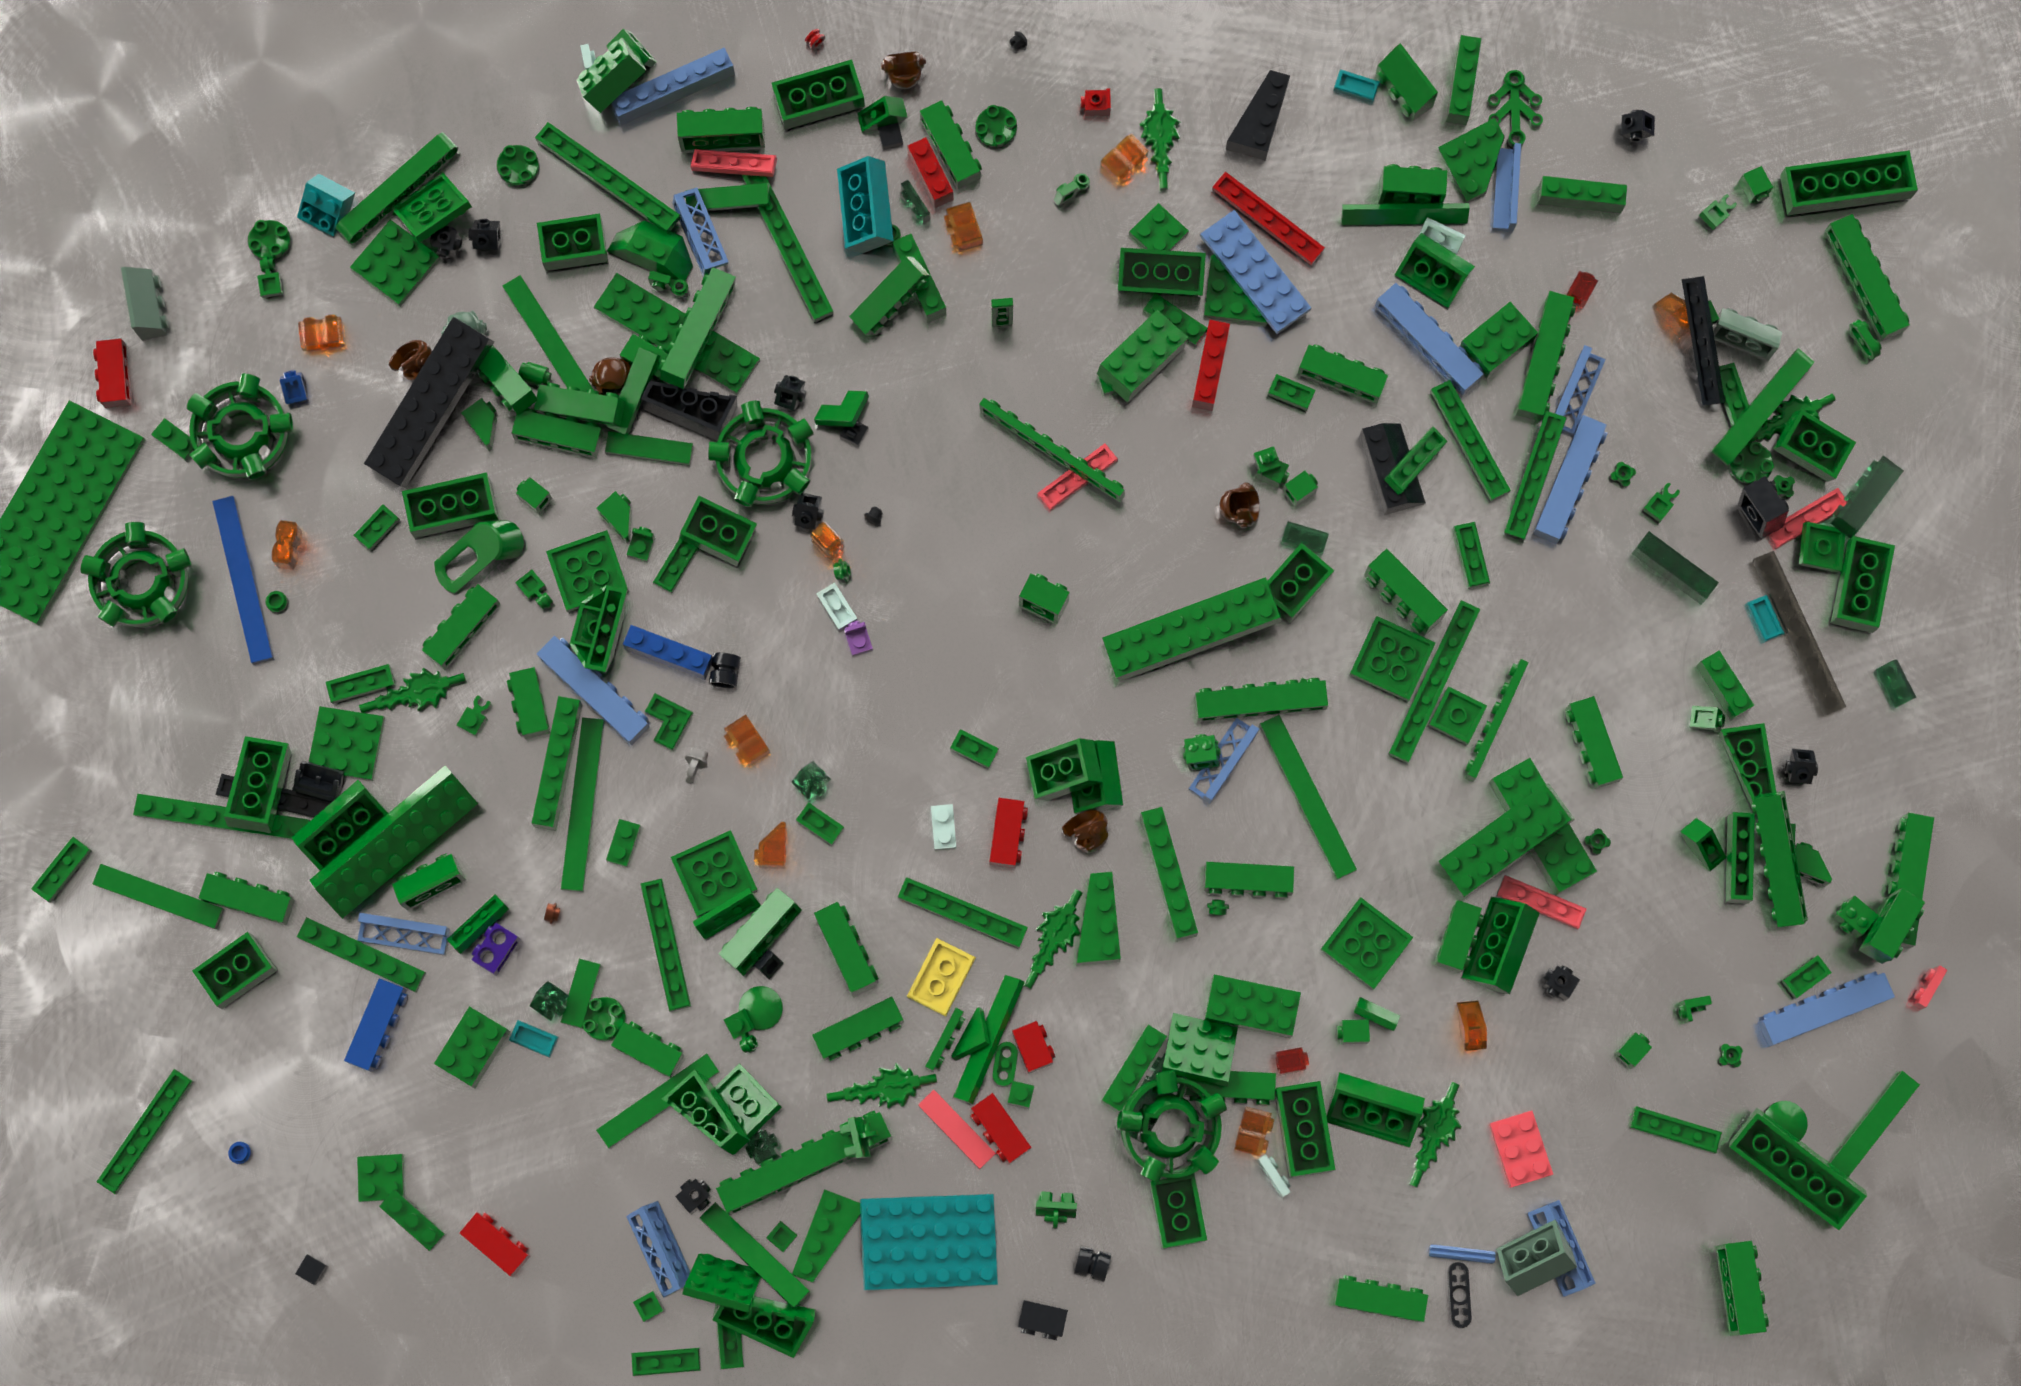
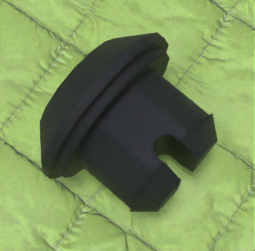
(1018, 40)
(874, 516)

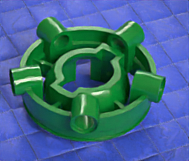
(247, 454)
(785, 472)
(152, 600)
(1201, 1156)

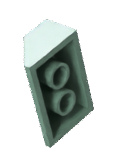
(144, 302)
(1747, 334)
(1536, 1258)

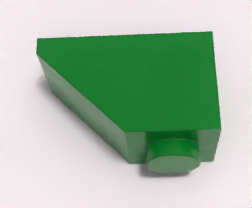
(883, 112)
(482, 421)
(617, 514)
(1703, 843)
(1811, 864)

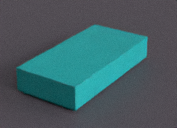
(1356, 86)
(1765, 618)
(533, 1038)

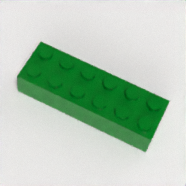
(1848, 182)
(1506, 840)
(1562, 855)
(1798, 1169)

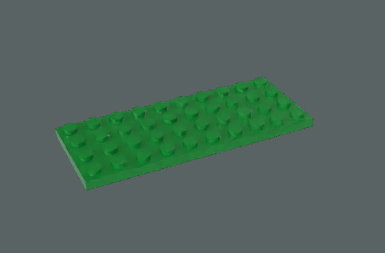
(60, 507)

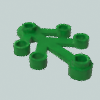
(1515, 105)

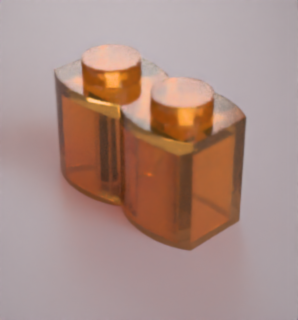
(1125, 158)
(963, 226)
(321, 333)
(828, 541)
(285, 549)
(746, 740)
(1253, 1131)

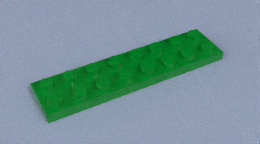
(658, 321)

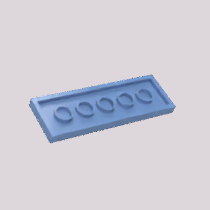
(1255, 272)

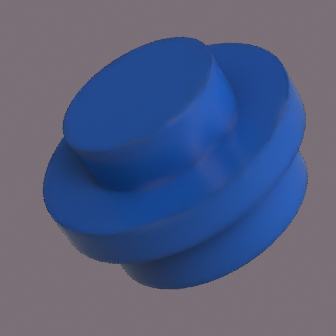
(239, 1152)

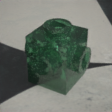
(811, 781)
(550, 1001)
(768, 1150)

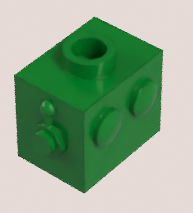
(1202, 752)
(1855, 917)

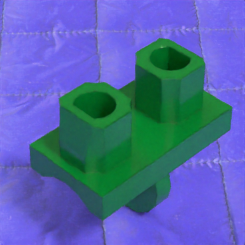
(861, 1136)
(1056, 1211)

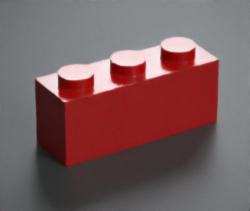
(930, 172)
(112, 373)
(1008, 833)
(1000, 1129)
(495, 1243)

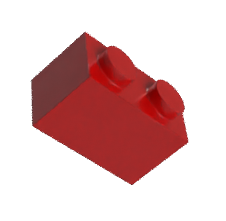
(1033, 1046)

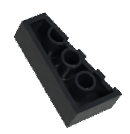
(1257, 125)
(690, 408)

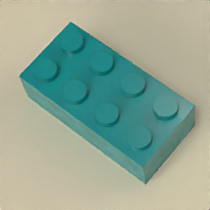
(865, 204)

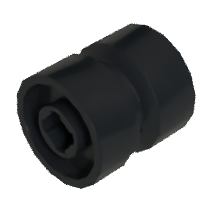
(724, 670)
(1092, 1263)

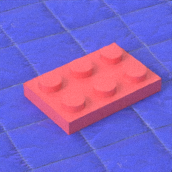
(1521, 1149)

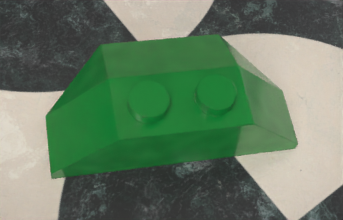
(653, 249)
(599, 627)

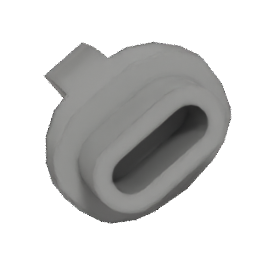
(696, 760)

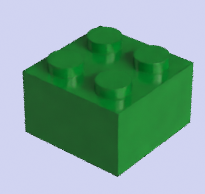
(1044, 597)

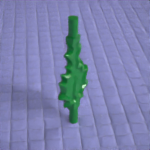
(1160, 130)
(1785, 412)
(420, 690)
(1057, 932)
(891, 1087)
(1438, 1126)

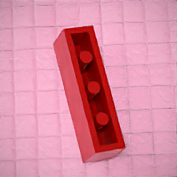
(1211, 365)

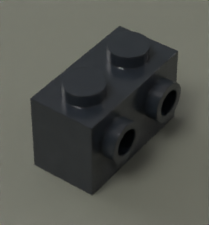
(1042, 1319)

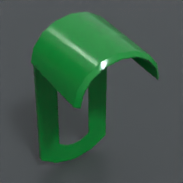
(490, 541)

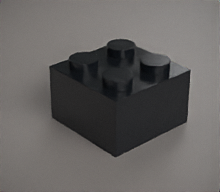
(1763, 507)

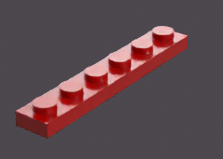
(1268, 218)

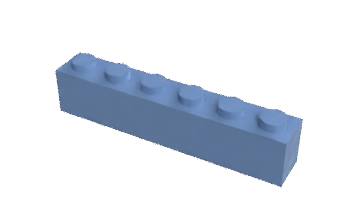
(673, 86)
(1429, 338)
(1569, 480)
(593, 690)
(1826, 1009)

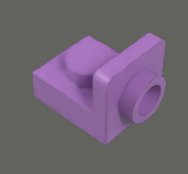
(858, 638)

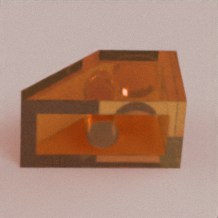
(1674, 312)
(773, 849)
(1472, 1025)

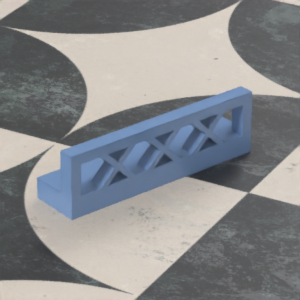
(1506, 189)
(691, 232)
(1572, 384)
(1230, 764)
(403, 925)
(663, 1246)
(1581, 1275)

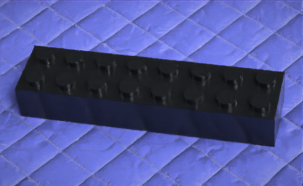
(429, 402)

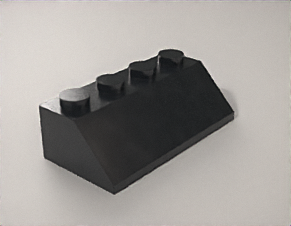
(1384, 449)

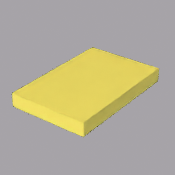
(941, 977)

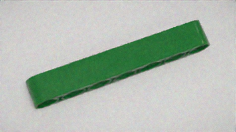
(396, 188)
(1762, 406)

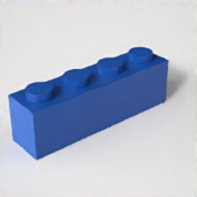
(668, 652)
(376, 1025)

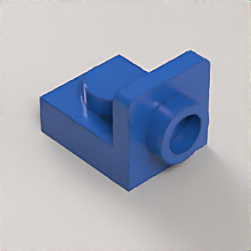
(293, 387)

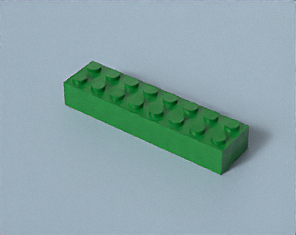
(1192, 629)
(393, 842)
(794, 1167)

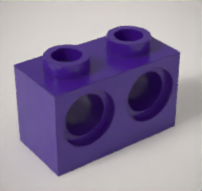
(500, 951)

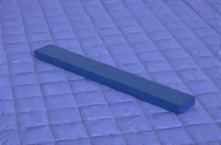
(243, 580)

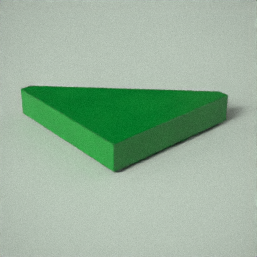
(974, 1036)

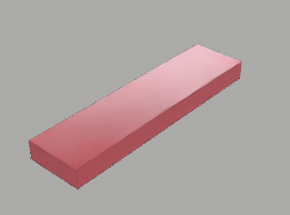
(733, 163)
(1070, 483)
(1815, 513)
(1542, 901)
(956, 1129)

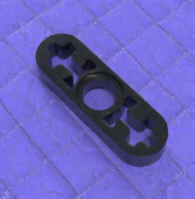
(1465, 1311)

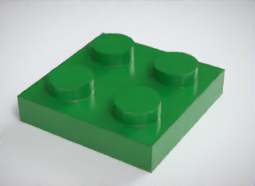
(1158, 230)
(1822, 547)
(1457, 715)
(380, 1176)

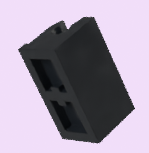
(318, 781)

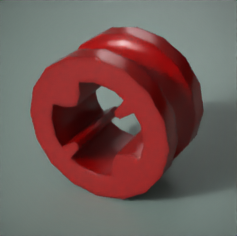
(815, 38)

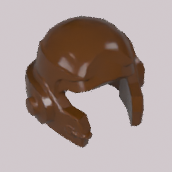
(904, 68)
(411, 358)
(609, 374)
(1241, 505)
(1089, 830)

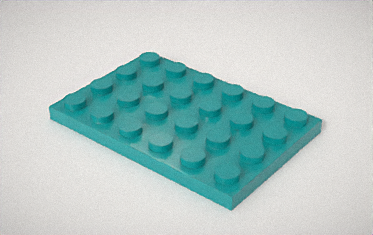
(928, 1242)

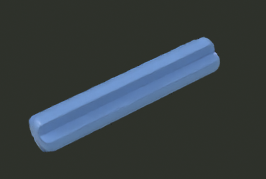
(1462, 1254)

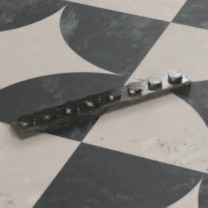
(1799, 633)

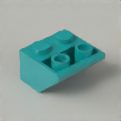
(324, 203)

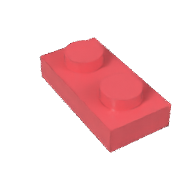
(1925, 994)

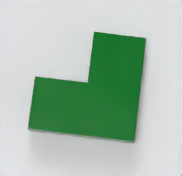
(843, 414)
(674, 719)

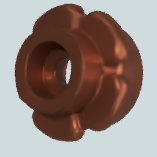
(552, 913)

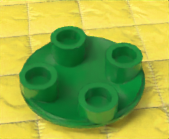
(996, 126)
(517, 164)
(268, 239)
(1752, 463)
(762, 1007)
(604, 1018)
(1789, 1117)

